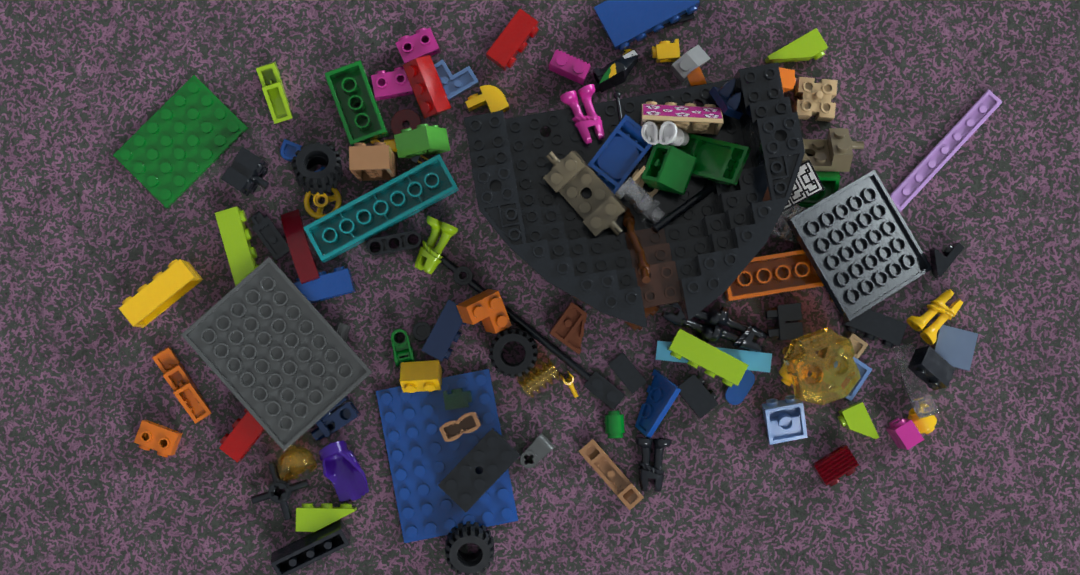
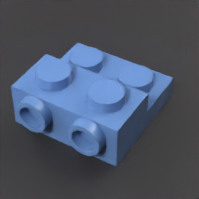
(784, 419)

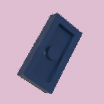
(726, 101)

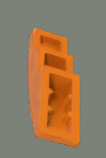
(182, 384)

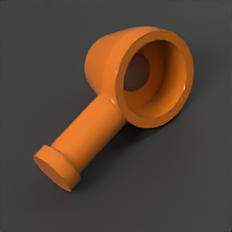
(696, 77)

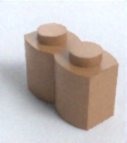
(455, 428)

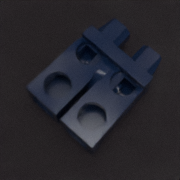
(335, 420)

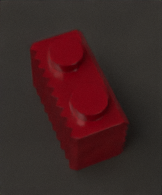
(835, 465)

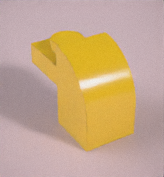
(489, 95)

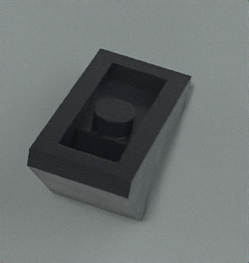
(941, 262)

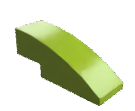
(274, 92)

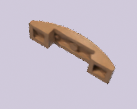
(611, 474)

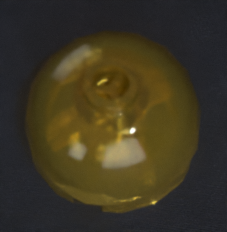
(295, 462)

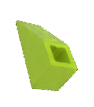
(315, 518)

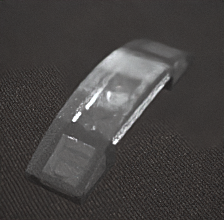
(915, 388)

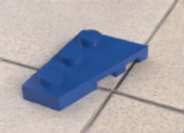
(658, 402)

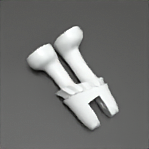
(667, 135)

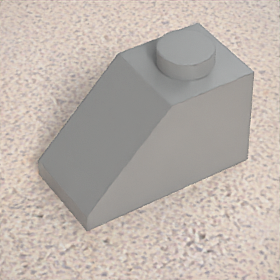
(688, 62)

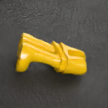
(937, 306)

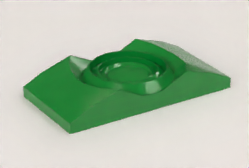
(716, 159)

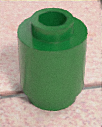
(614, 424)

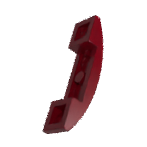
(299, 246)

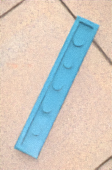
(756, 360)

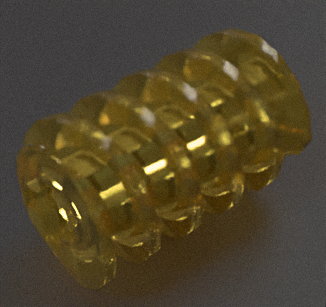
(539, 378)

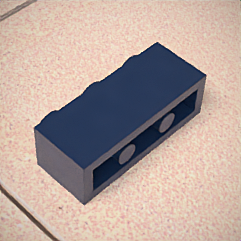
(444, 333)

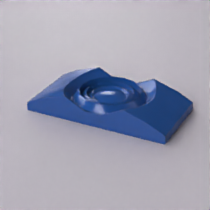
(620, 154)

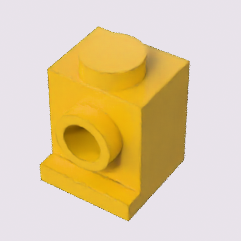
(666, 51)

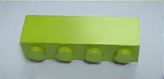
(237, 242)
(707, 357)

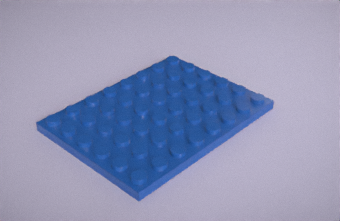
(423, 459)

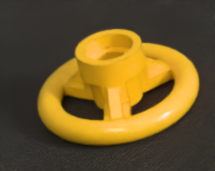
(317, 215)

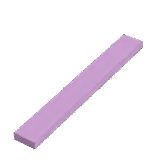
(945, 149)

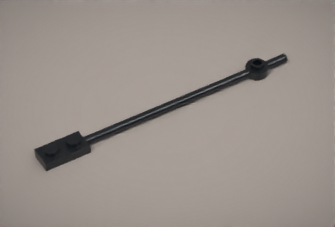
(595, 383)

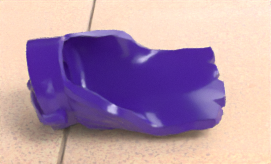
(343, 471)

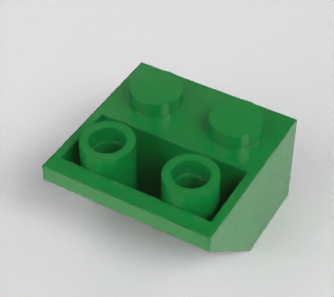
(669, 169)

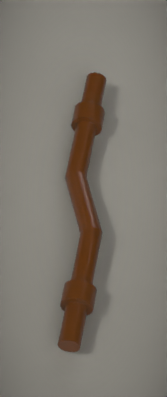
(643, 266)

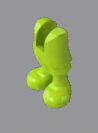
(428, 256)

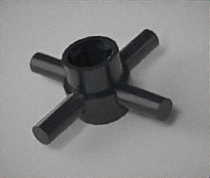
(272, 492)

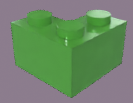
(421, 141)

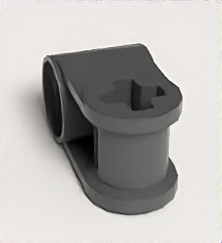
(538, 448)

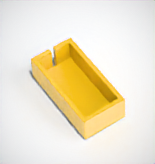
(160, 293)

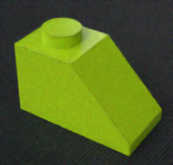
(858, 420)

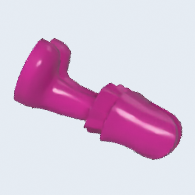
(583, 122)

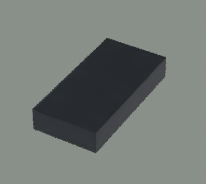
(627, 373)

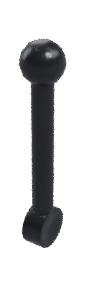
(617, 95)

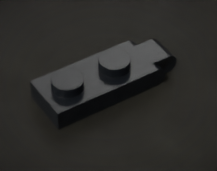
(269, 235)

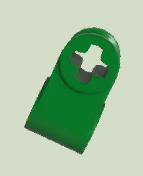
(402, 349)

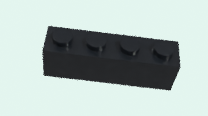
(310, 548)

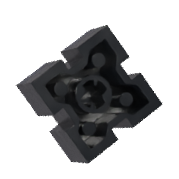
(246, 172)

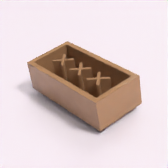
(372, 162)

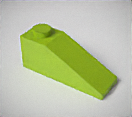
(802, 49)

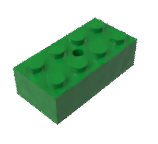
(351, 86)

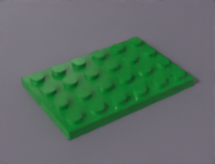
(180, 141)

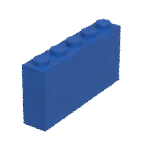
(633, 19)

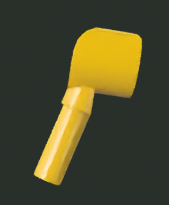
(569, 381)

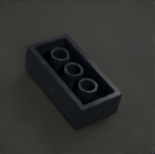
(493, 455)

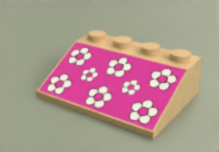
(687, 118)

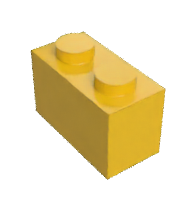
(420, 376)

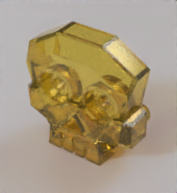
(826, 381)

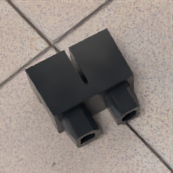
(782, 314)

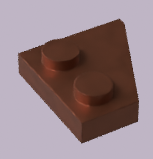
(570, 327)

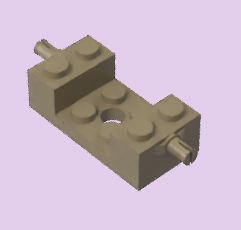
(831, 154)
(570, 177)

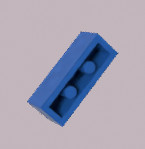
(328, 285)

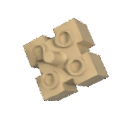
(815, 99)

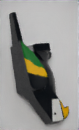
(615, 71)

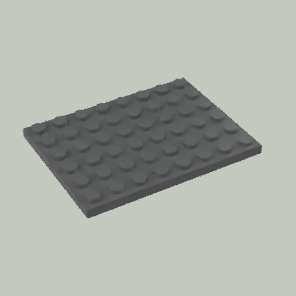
(276, 353)

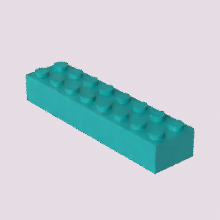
(381, 208)

